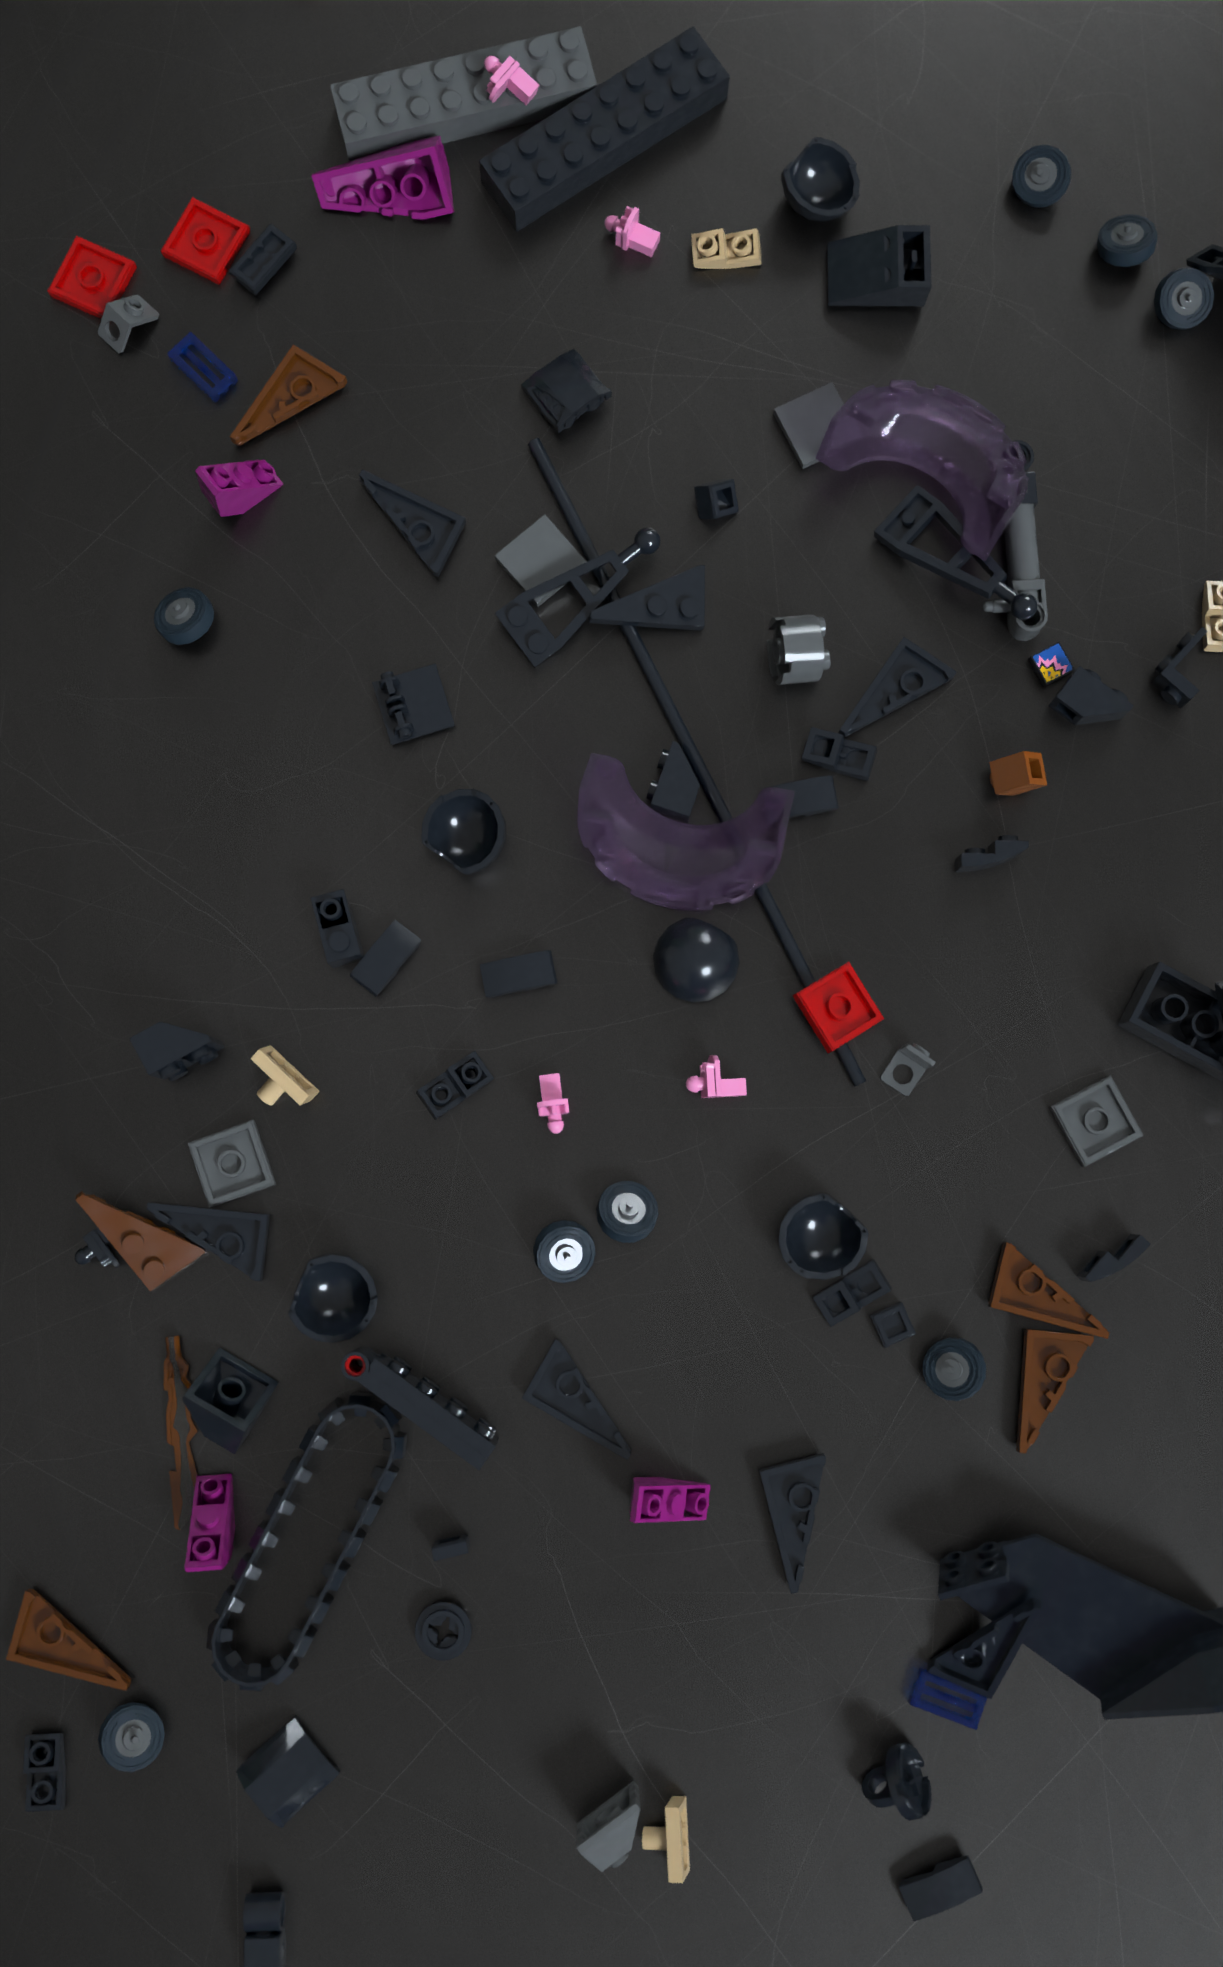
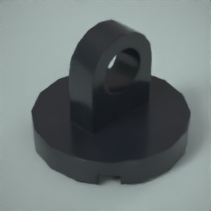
(904, 1785)

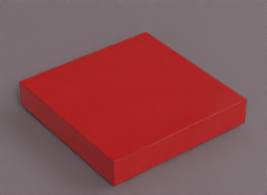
(205, 240)
(91, 277)
(838, 1007)

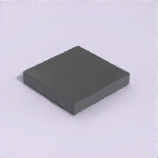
(807, 420)
(538, 557)
(1096, 1121)
(232, 1163)

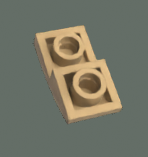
(724, 251)
(1213, 616)

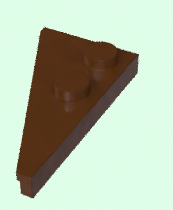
(291, 388)
(148, 1249)
(1028, 1292)
(1047, 1365)
(54, 1644)

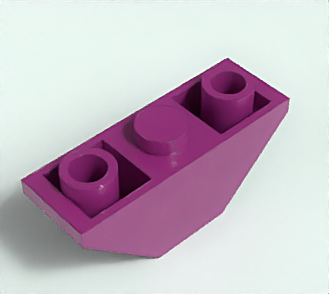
(237, 485)
(667, 1500)
(211, 1524)

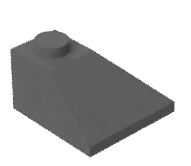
(609, 1830)

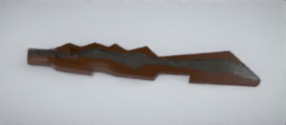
(179, 1432)

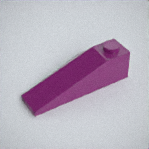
(395, 181)

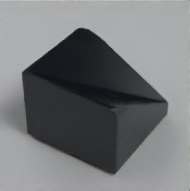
(716, 499)

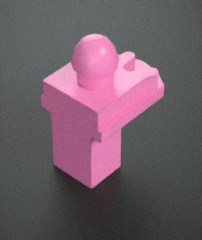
(509, 76)
(631, 233)
(711, 1083)
(552, 1102)

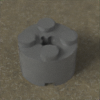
(797, 649)

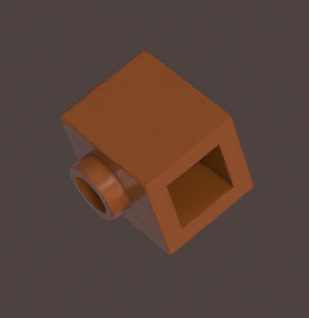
(1017, 773)

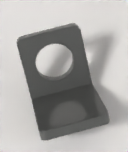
(126, 314)
(916, 1059)

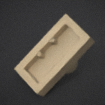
(282, 1078)
(671, 1838)

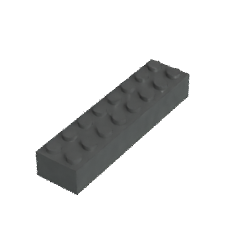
(451, 94)

